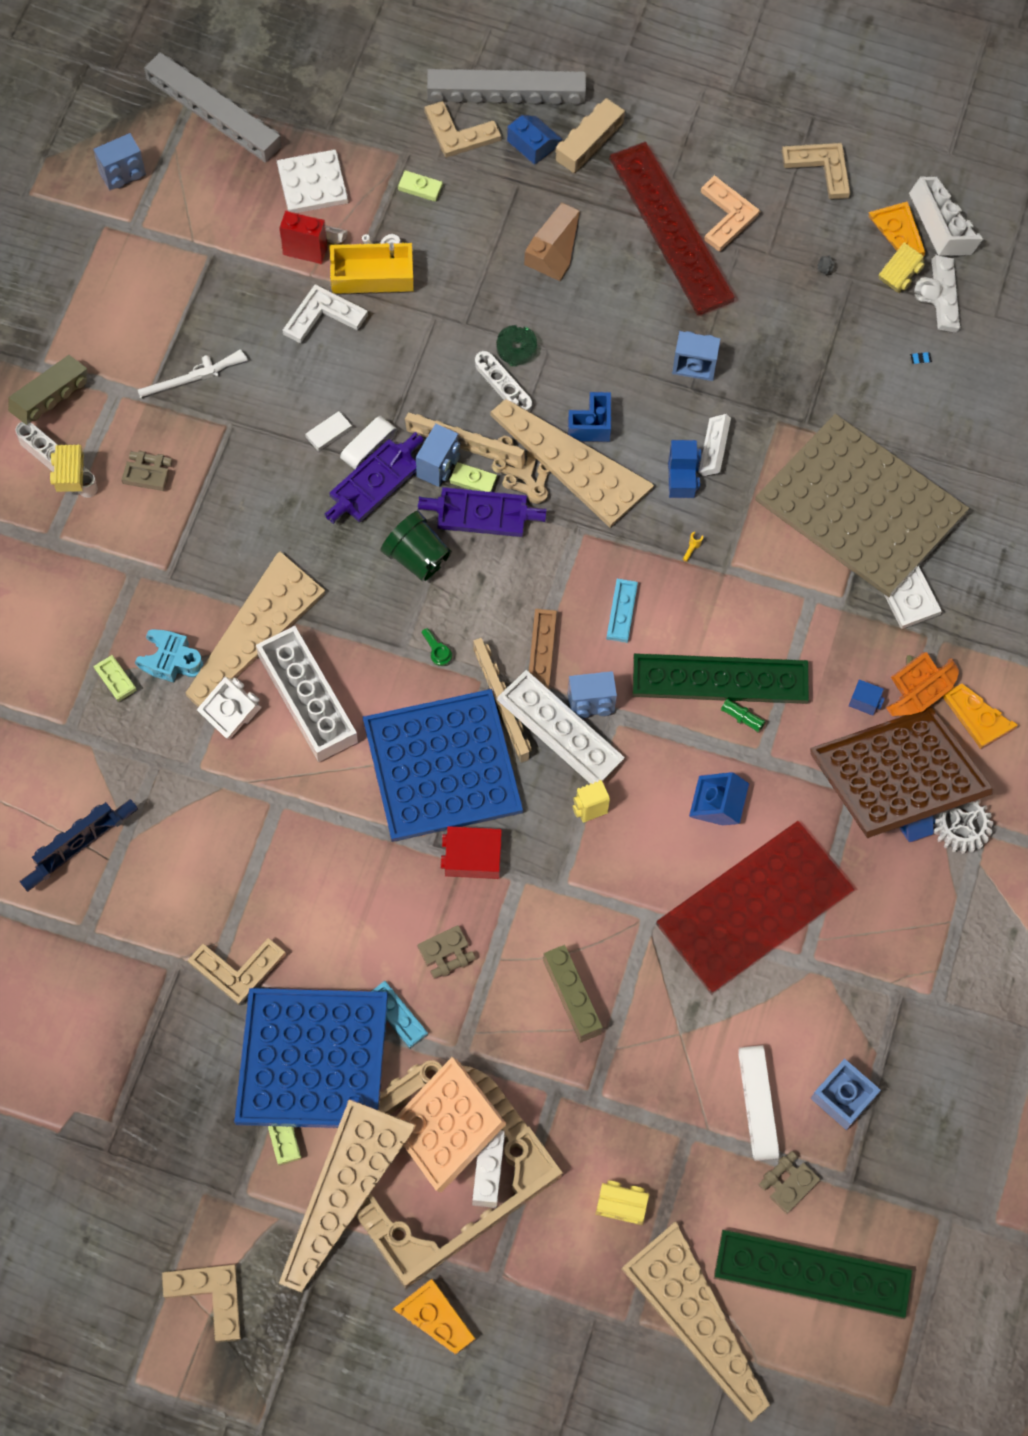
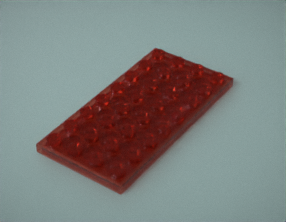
(754, 907)

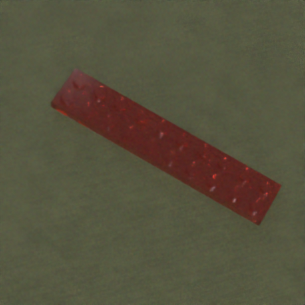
(672, 228)

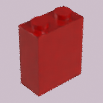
(303, 237)
(472, 852)

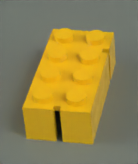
(370, 268)

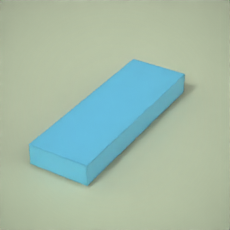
(622, 610)
(401, 1018)

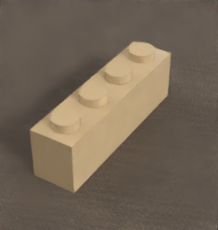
(589, 135)

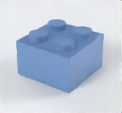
(119, 161)
(696, 355)
(437, 455)
(592, 694)
(845, 1094)

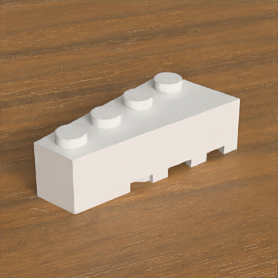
(943, 219)

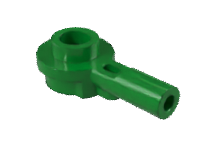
(440, 654)

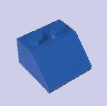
(532, 138)
(719, 798)

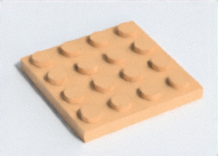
(451, 1124)

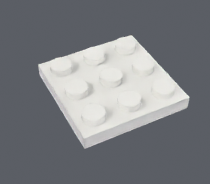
(312, 181)

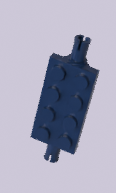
(74, 840)

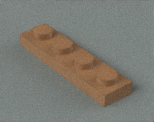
(542, 645)

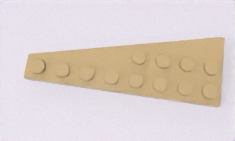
(592, 477)
(271, 608)
(356, 1161)
(680, 1295)

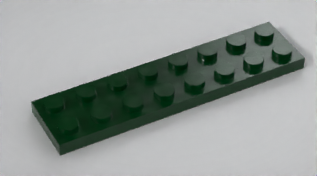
(720, 678)
(813, 1274)

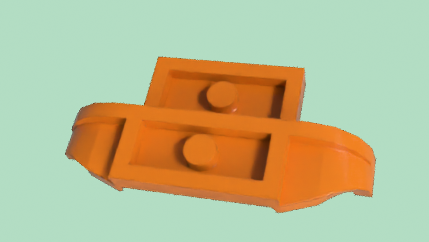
(922, 684)

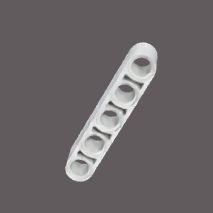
(38, 438)
(758, 1103)

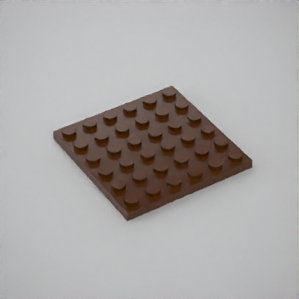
(900, 772)

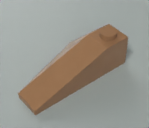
(553, 243)

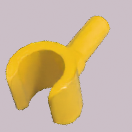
(692, 545)

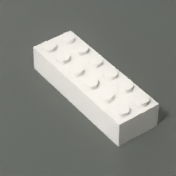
(306, 693)

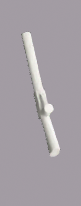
(204, 373)

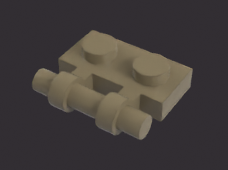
(145, 475)
(443, 946)
(794, 1188)

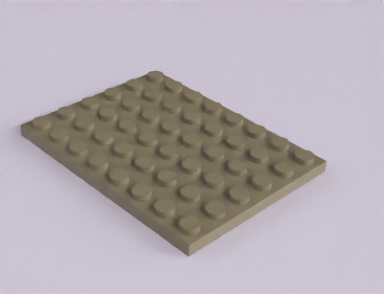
(862, 505)

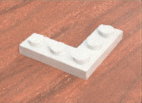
(319, 302)

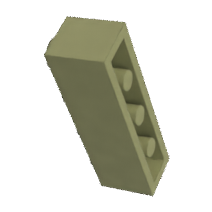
(47, 390)
(572, 993)

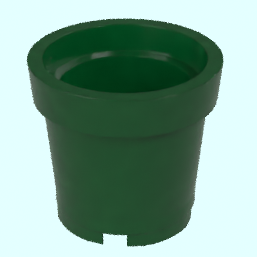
(416, 546)

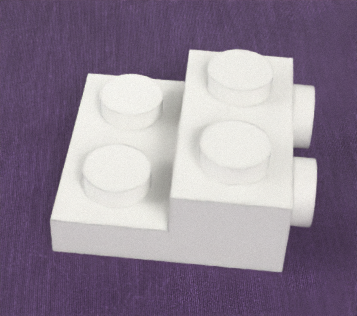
(229, 706)

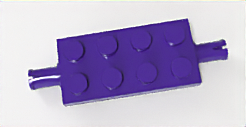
(374, 479)
(482, 511)

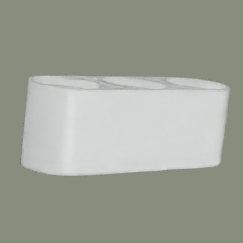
(368, 442)

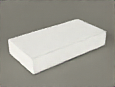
(328, 431)

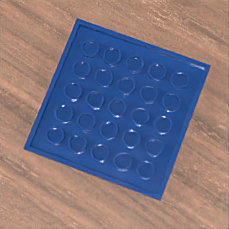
(442, 765)
(310, 1056)

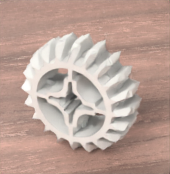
(971, 838)

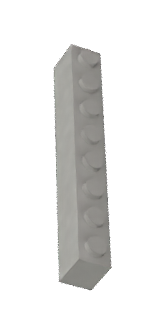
(506, 86)
(213, 107)

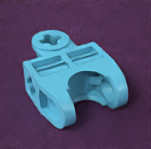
(171, 658)

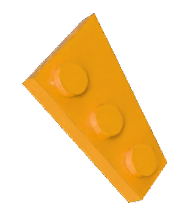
(898, 226)
(977, 717)
(436, 1316)

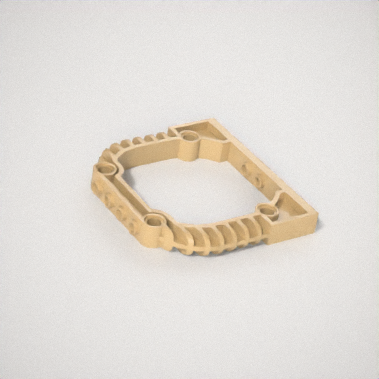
(534, 1173)

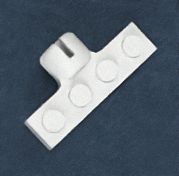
(941, 292)

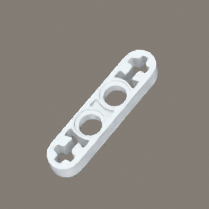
(504, 382)

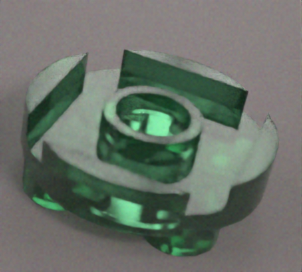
(520, 355)

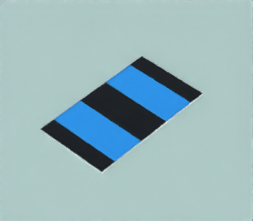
(921, 358)

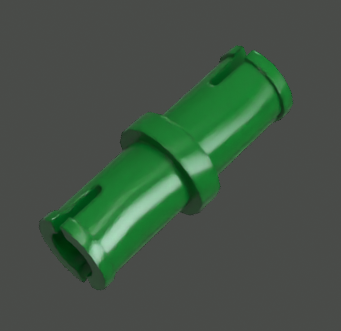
(743, 715)

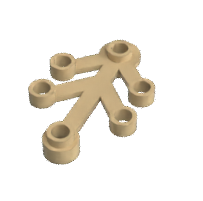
(531, 487)

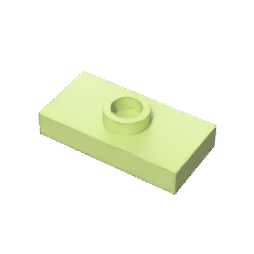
(420, 186)
(472, 478)
(115, 678)
(284, 1144)

